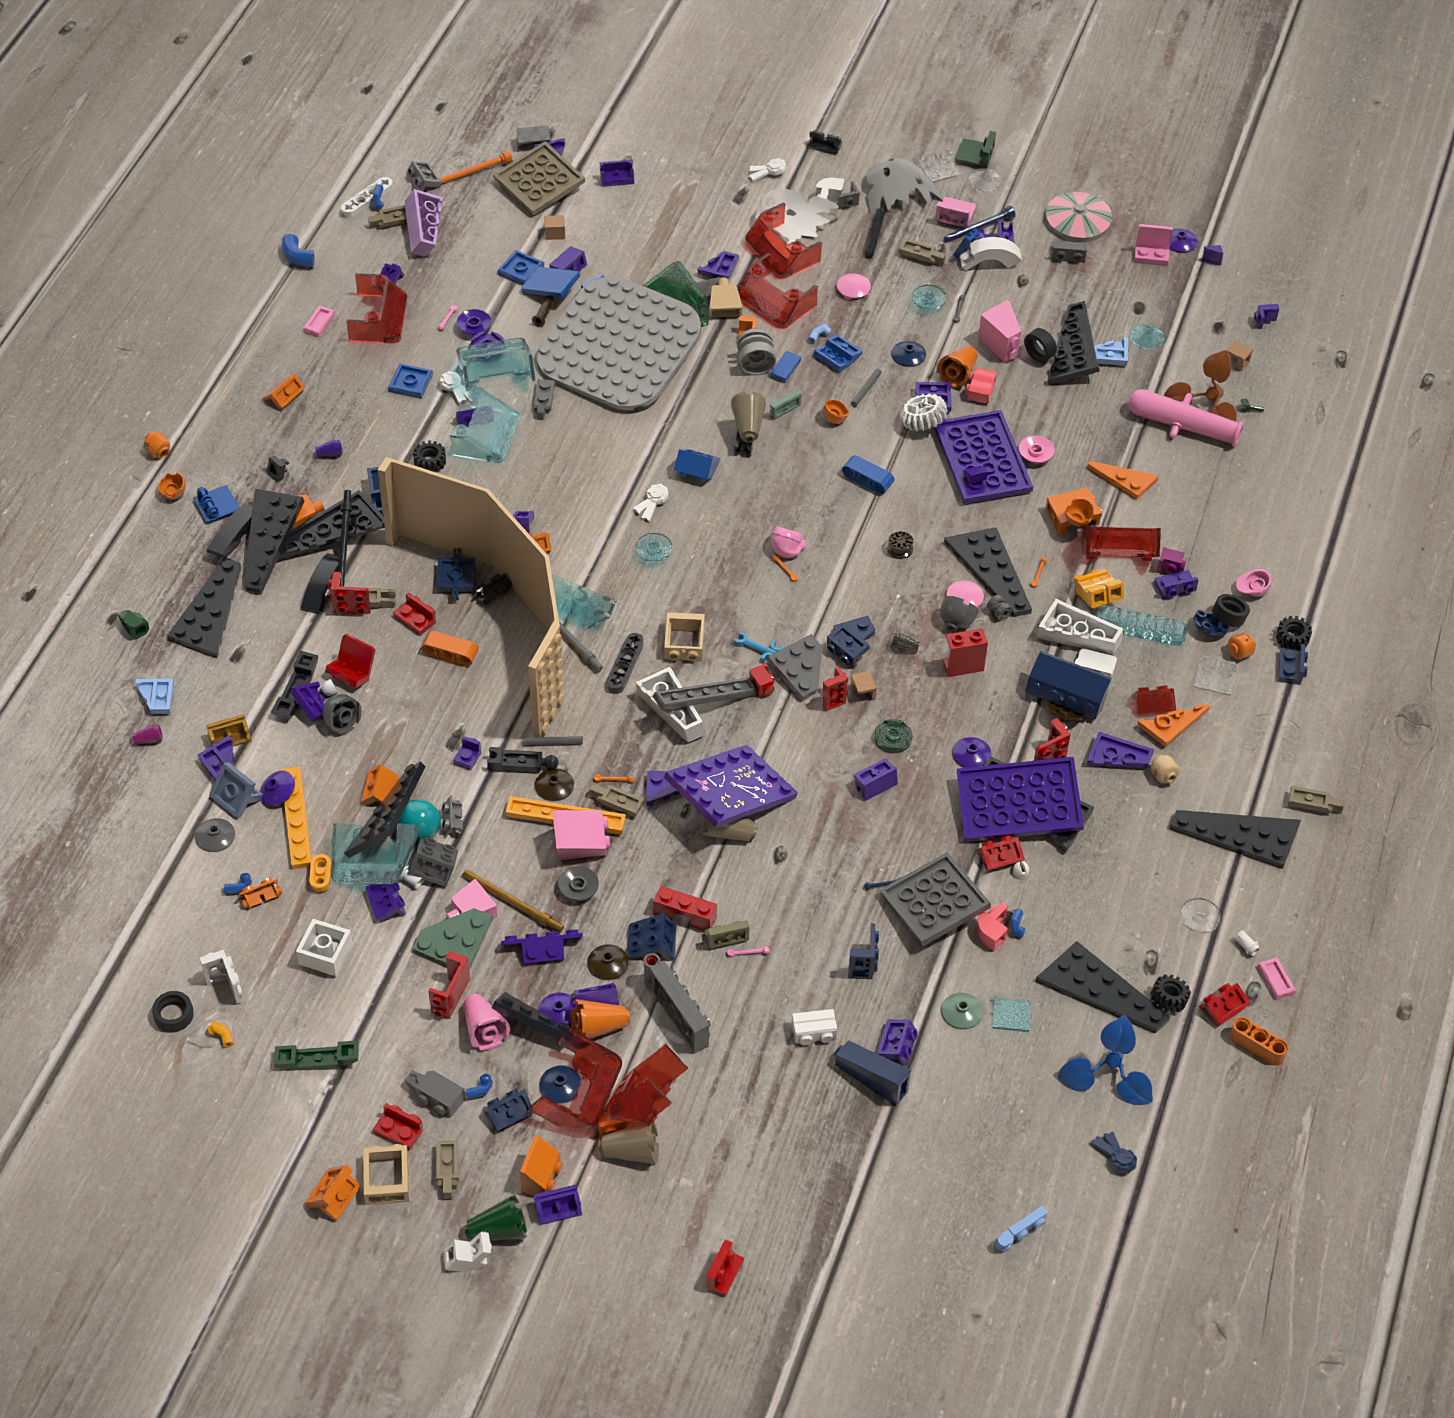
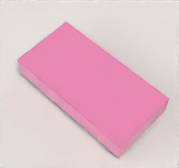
(319, 321)
(1276, 978)

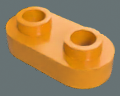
(320, 874)

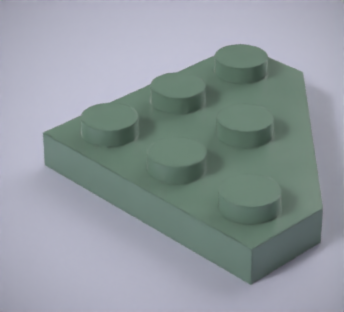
(457, 934)

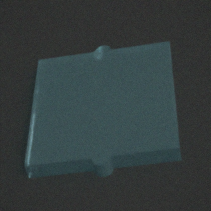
(1011, 1014)

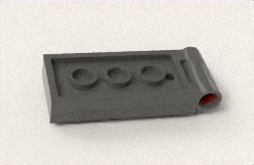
(676, 1002)

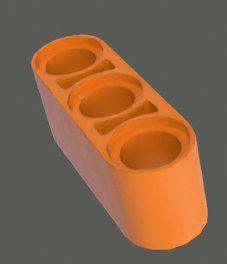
(450, 648)
(1263, 1049)

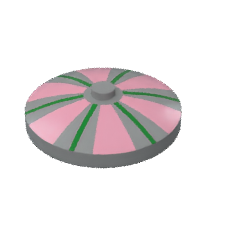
(1078, 217)

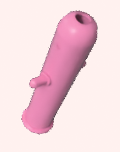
(1184, 416)

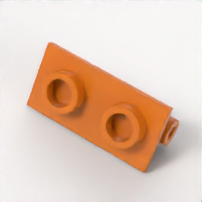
(267, 889)

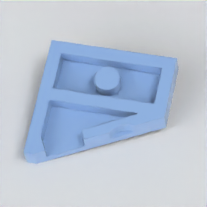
(1112, 352)
(157, 694)

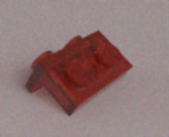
(1155, 701)

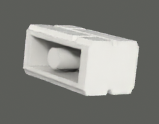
(814, 1026)

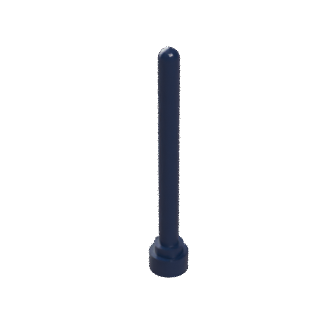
(1007, 213)

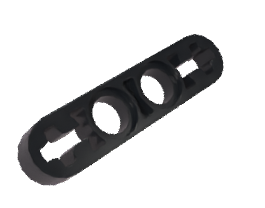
(625, 663)

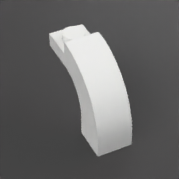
(991, 248)

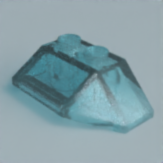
(581, 604)

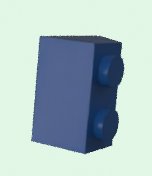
(696, 464)

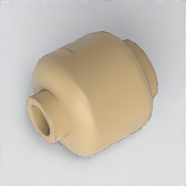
(1165, 769)

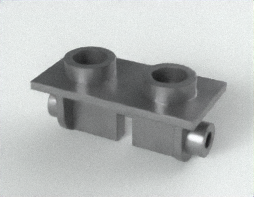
(452, 810)

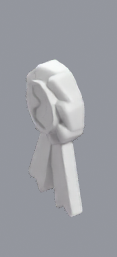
(774, 167)
(452, 382)
(656, 495)

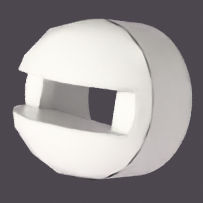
(328, 688)
(1017, 871)

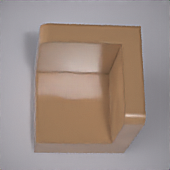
(554, 227)
(1242, 354)
(863, 683)

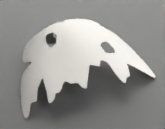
(806, 215)

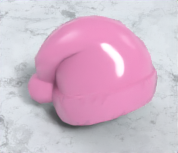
(787, 542)

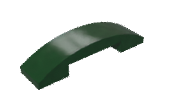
(316, 1058)

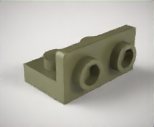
(727, 934)

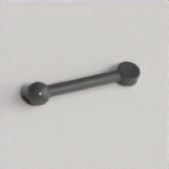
(956, 319)

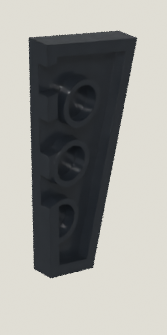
(530, 1016)

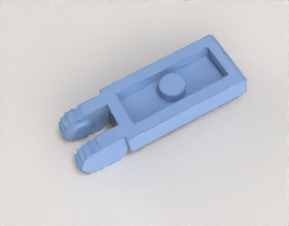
(1020, 1229)

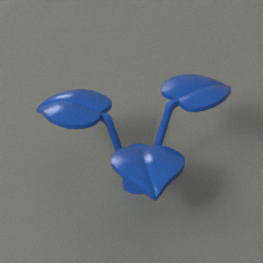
(1120, 1040)

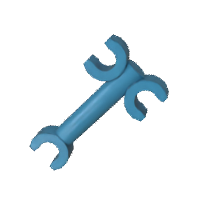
(756, 646)

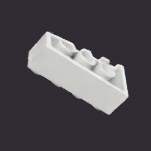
(1079, 629)
(683, 719)

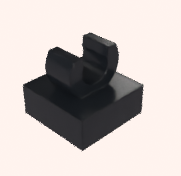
(277, 467)

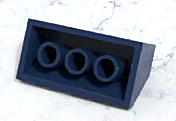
(1068, 685)

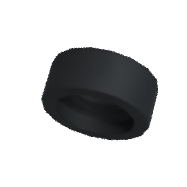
(1045, 340)
(1234, 603)
(166, 999)

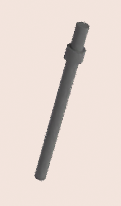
(587, 655)

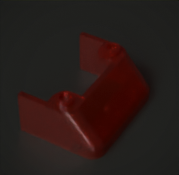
(785, 258)
(771, 303)
(381, 325)
(1120, 542)
(599, 1071)
(644, 1089)

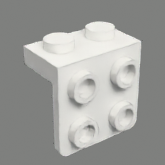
(1097, 661)
(218, 968)

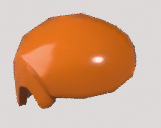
(835, 411)
(172, 486)
(1079, 512)

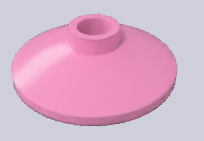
(1036, 449)

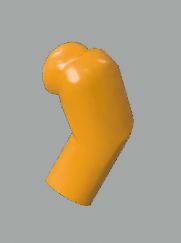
(223, 1031)

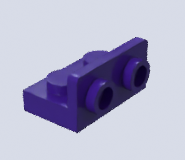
(1176, 584)
(385, 900)
(898, 1040)

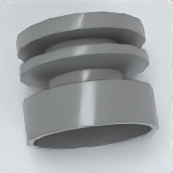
(756, 351)

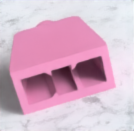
(472, 897)

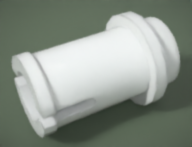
(411, 879)
(1247, 943)

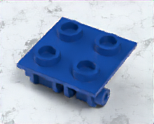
(215, 503)

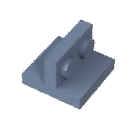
(234, 790)

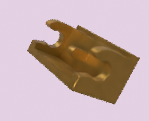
(233, 726)

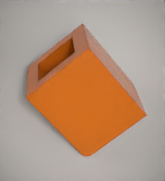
(746, 323)

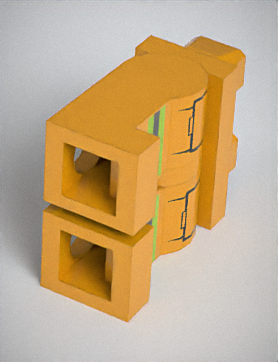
(1098, 586)

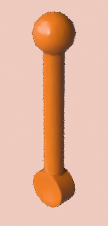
(794, 578)
(1034, 583)
(597, 778)

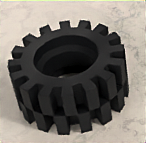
(430, 449)
(1293, 625)
(1172, 985)

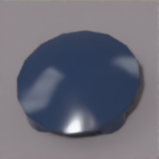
(1209, 624)

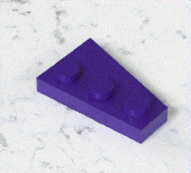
(1118, 753)

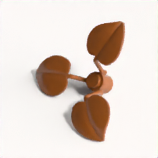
(1218, 368)

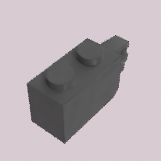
(436, 1091)

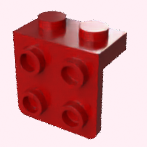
(348, 599)
(353, 662)
(1057, 742)

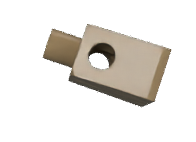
(725, 300)

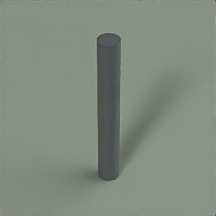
(866, 387)
(553, 740)

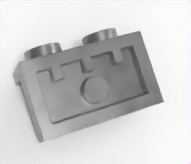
(423, 175)

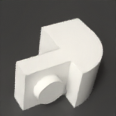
(830, 188)
(466, 1255)

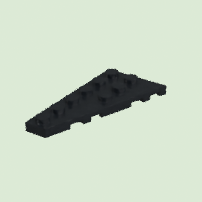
(388, 813)

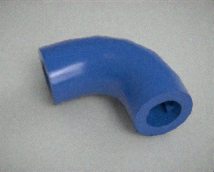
(293, 254)

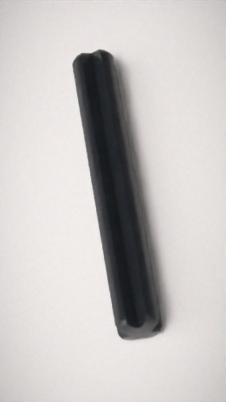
(874, 233)

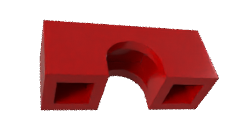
(699, 911)

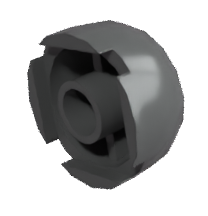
(956, 613)
(341, 713)

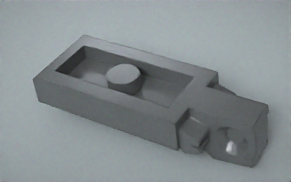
(544, 397)

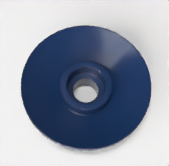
(909, 353)
(560, 1091)

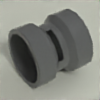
(999, 607)

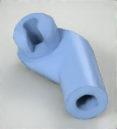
(817, 331)

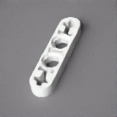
(352, 207)

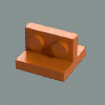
(333, 1191)

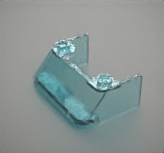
(495, 359)

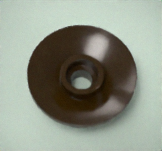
(1064, 714)
(554, 790)
(611, 968)

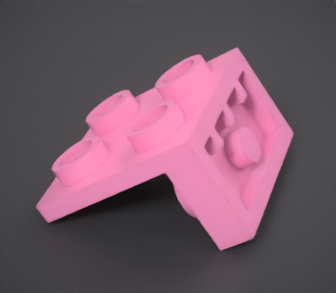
(955, 212)
(1153, 244)

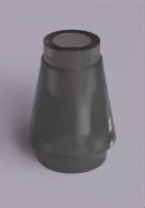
(904, 643)

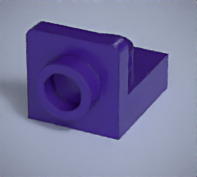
(392, 272)
(1266, 313)
(524, 519)
(468, 753)

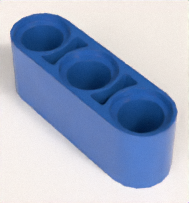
(868, 474)

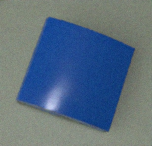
(838, 353)

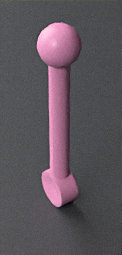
(453, 308)
(731, 952)

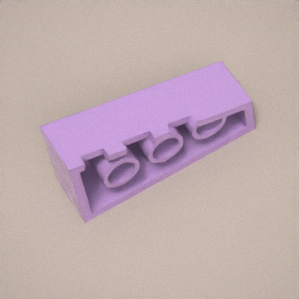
(422, 221)

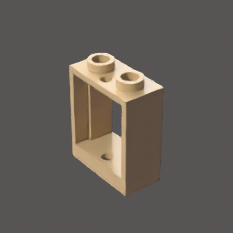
(677, 621)
(386, 1193)

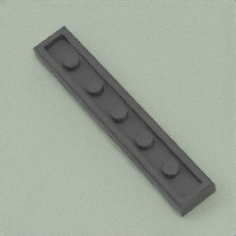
(704, 693)

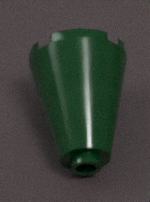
(501, 1221)

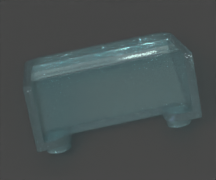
(489, 430)
(375, 865)

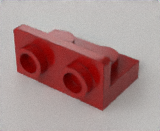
(415, 614)
(835, 690)
(1002, 853)
(1225, 1003)
(398, 1126)
(724, 1269)

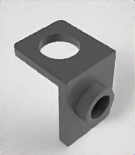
(849, 199)

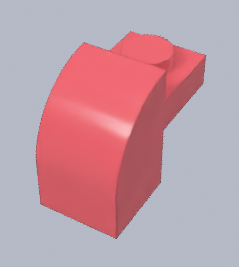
(989, 927)

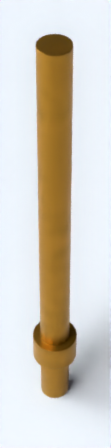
(544, 918)

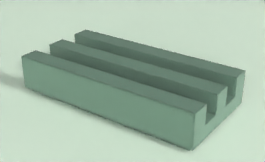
(785, 404)

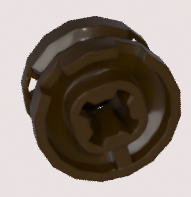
(900, 544)

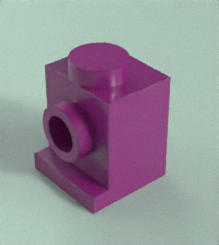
(1171, 561)

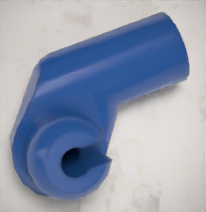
(376, 203)
(245, 880)
(1015, 920)
(482, 1088)

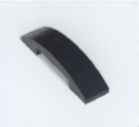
(318, 584)
(303, 673)

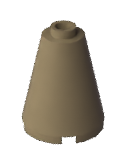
(748, 414)
(740, 829)
(632, 1144)

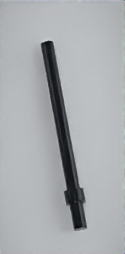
(346, 509)

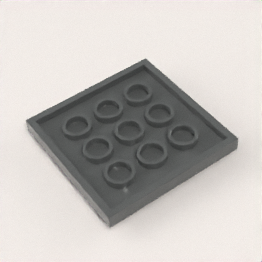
(935, 899)

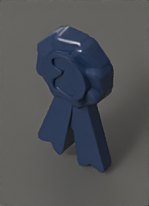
(1121, 1159)

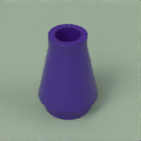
(330, 448)

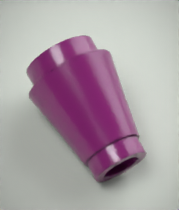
(150, 734)

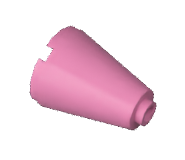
(484, 1024)

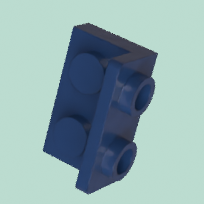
(846, 645)
(1292, 665)
(508, 1110)

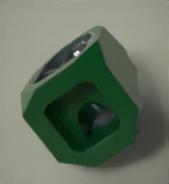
(134, 623)

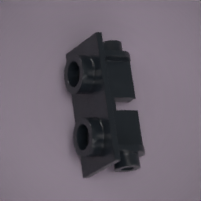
(829, 143)
(498, 584)

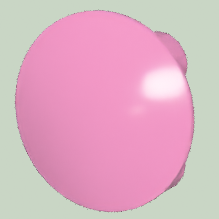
(853, 286)
(968, 591)

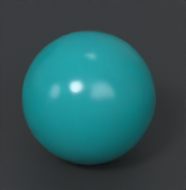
(423, 814)

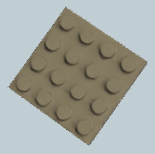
(539, 178)

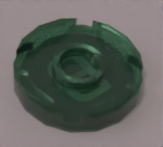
(893, 736)

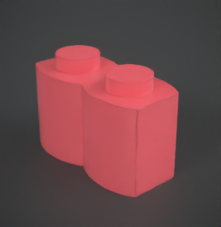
(981, 385)

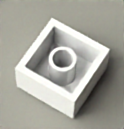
(324, 947)

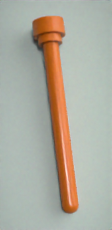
(504, 158)

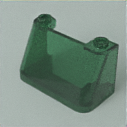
(679, 284)

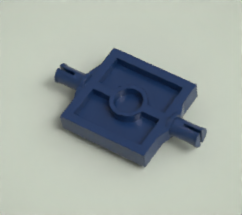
(455, 574)

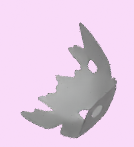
(898, 183)

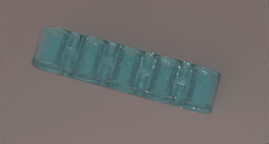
(1144, 624)

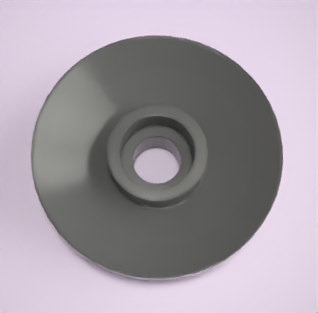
(218, 840)
(576, 877)

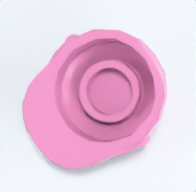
(1254, 583)

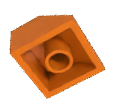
(540, 1167)

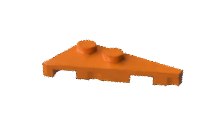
(1130, 481)
(1171, 725)

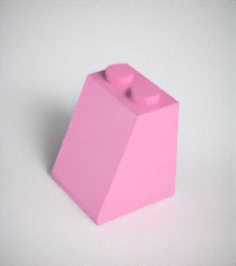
(1000, 331)
(580, 834)

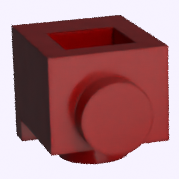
(762, 680)

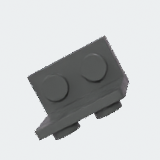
(434, 861)

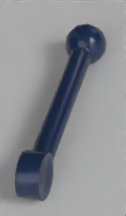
(868, 886)

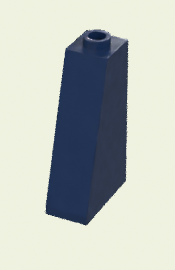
(874, 1071)

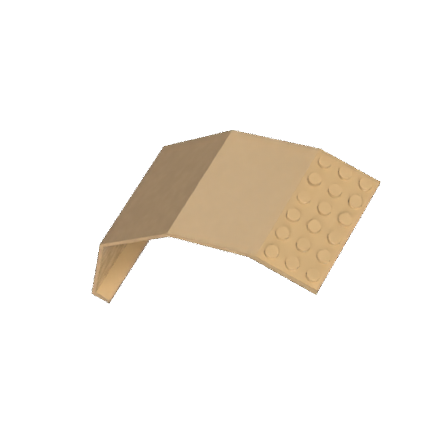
(471, 518)

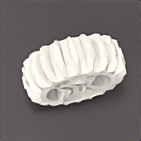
(923, 412)

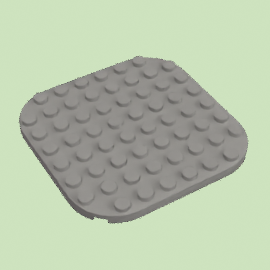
(619, 343)

